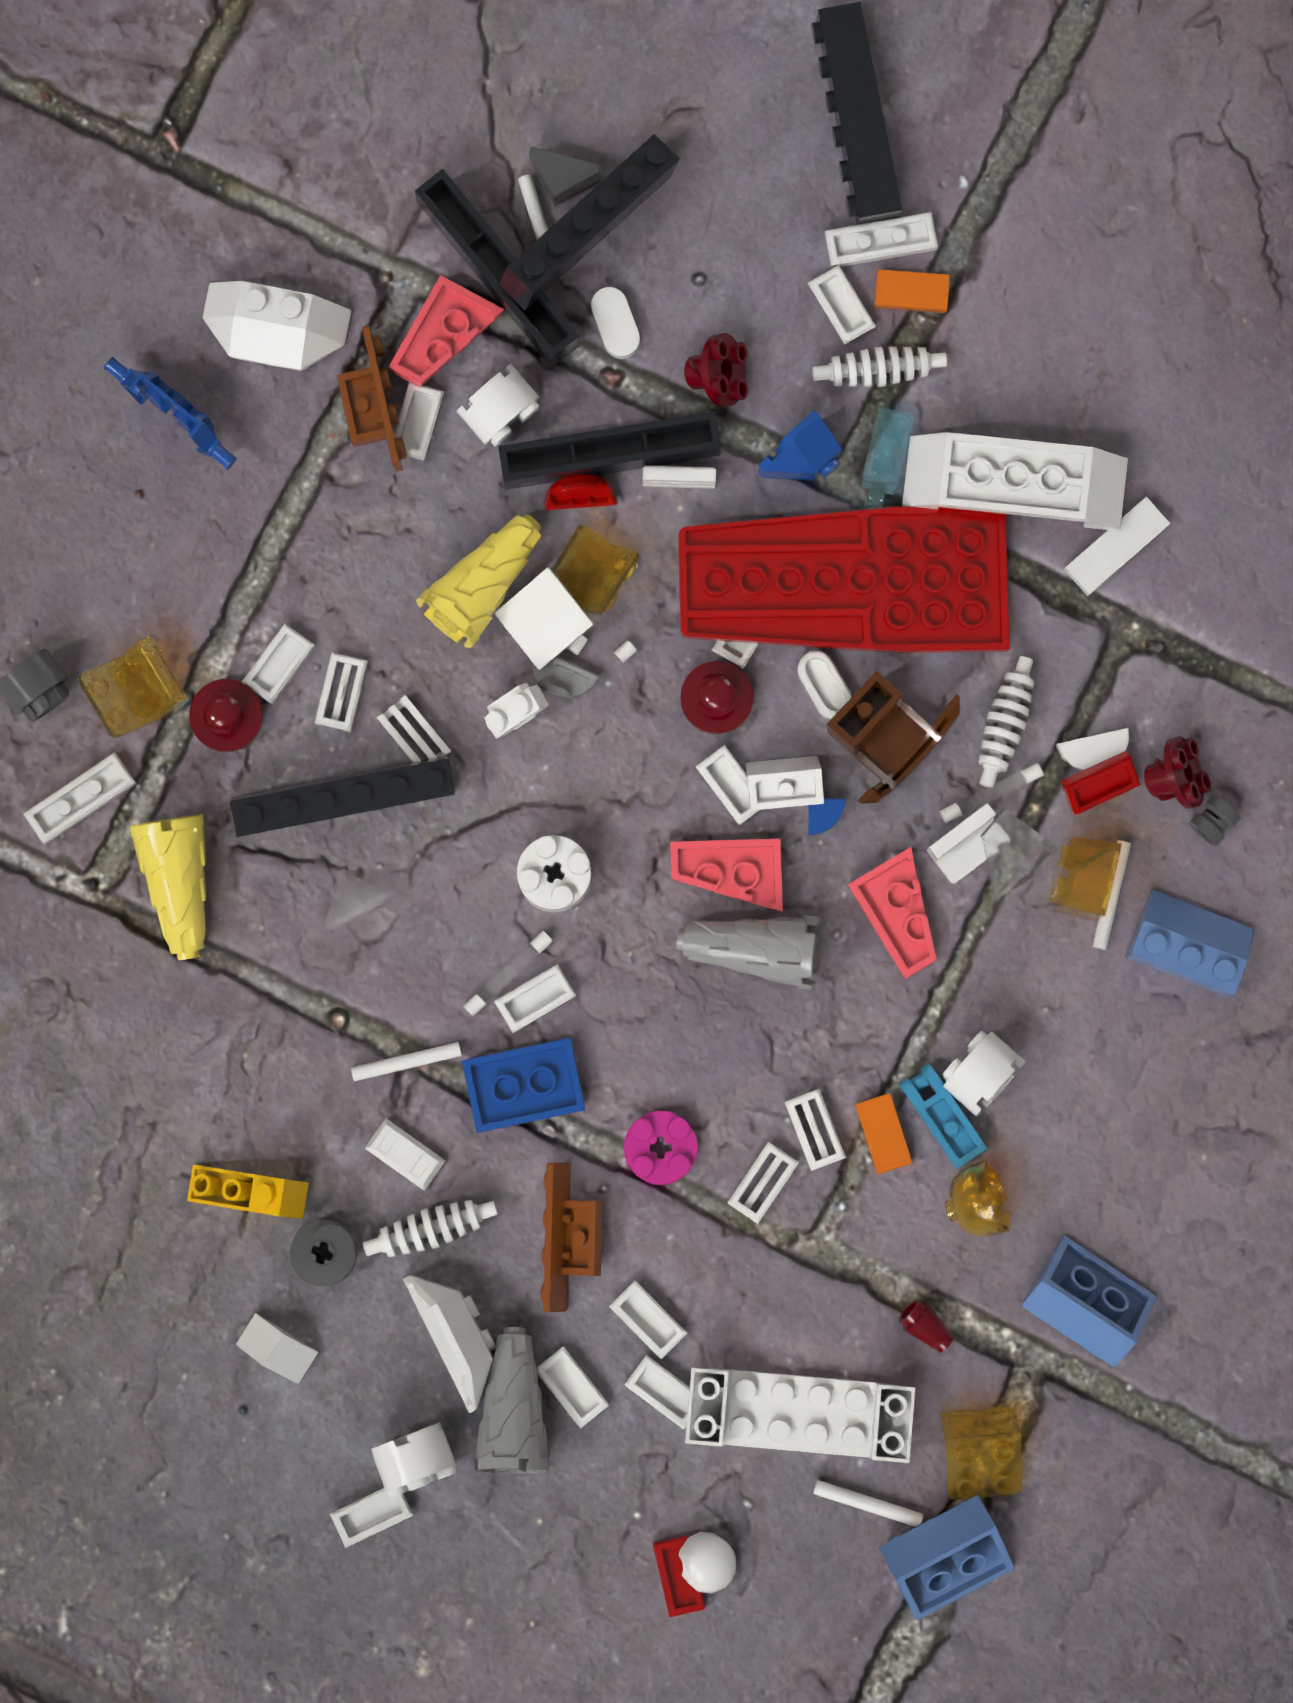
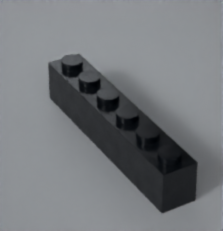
(857, 113)
(589, 222)
(488, 260)
(610, 450)
(342, 796)

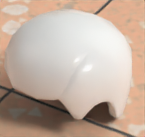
(707, 1562)

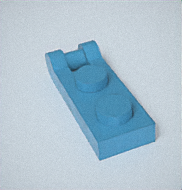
(943, 1117)

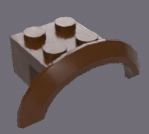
(887, 734)

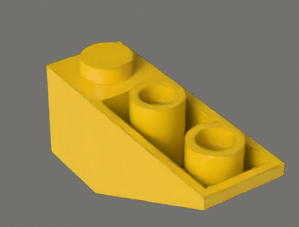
(248, 1192)

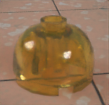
(977, 1201)

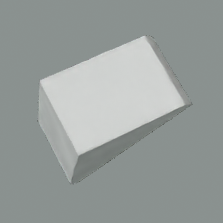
(276, 1349)

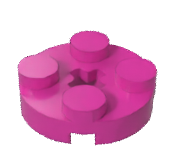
(675, 1132)

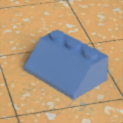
(1191, 944)
(1089, 1302)
(947, 1557)

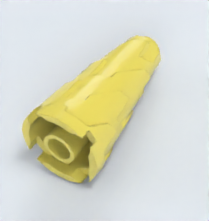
(477, 584)
(173, 863)

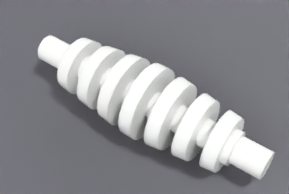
(879, 366)
(1006, 721)
(430, 1228)

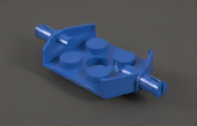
(196, 424)

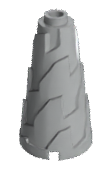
(773, 949)
(512, 1419)

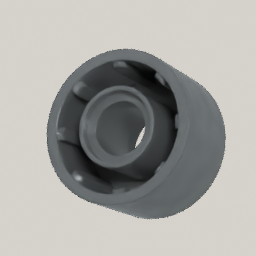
(35, 686)

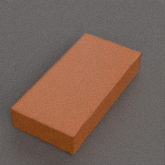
(911, 291)
(883, 1133)

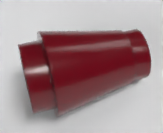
(924, 1324)

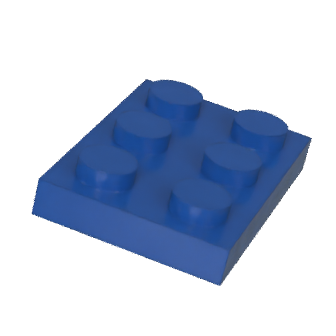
(523, 1085)

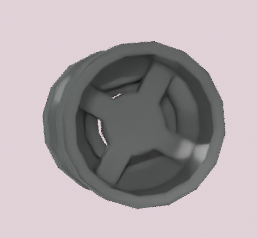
(1214, 820)

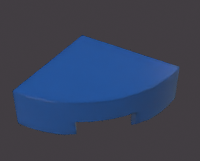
(824, 816)

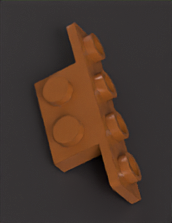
(367, 405)
(571, 1237)

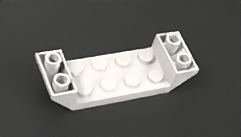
(1016, 478)
(800, 1414)

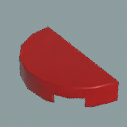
(580, 492)

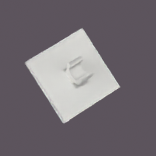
(544, 618)

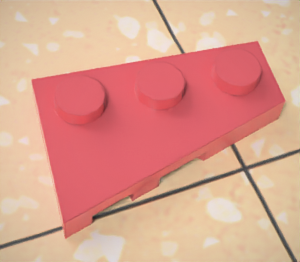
(442, 330)
(732, 868)
(896, 911)

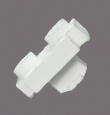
(515, 709)

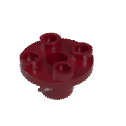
(719, 370)
(716, 697)
(226, 715)
(1178, 774)

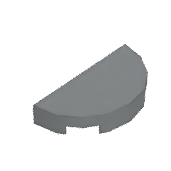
(565, 678)

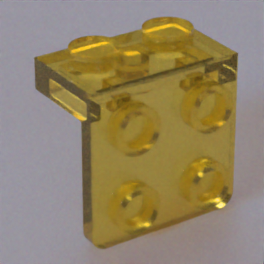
(594, 569)
(133, 689)
(982, 1452)

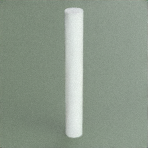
(533, 205)
(1105, 924)
(406, 1061)
(868, 1503)

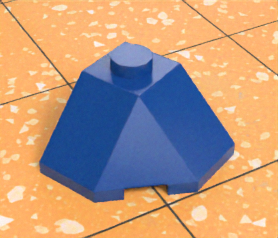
(804, 452)

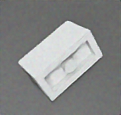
(784, 783)
(962, 847)

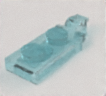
(886, 454)

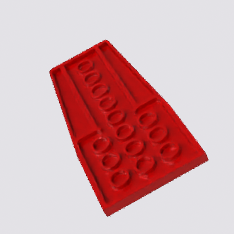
(850, 581)

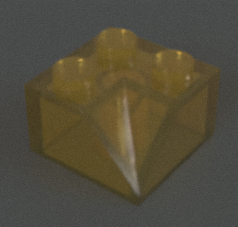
(1085, 878)

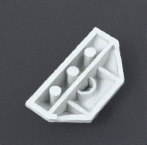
(274, 324)
(456, 1335)

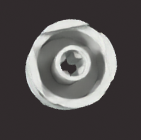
(499, 405)
(548, 853)
(982, 1072)
(414, 1460)

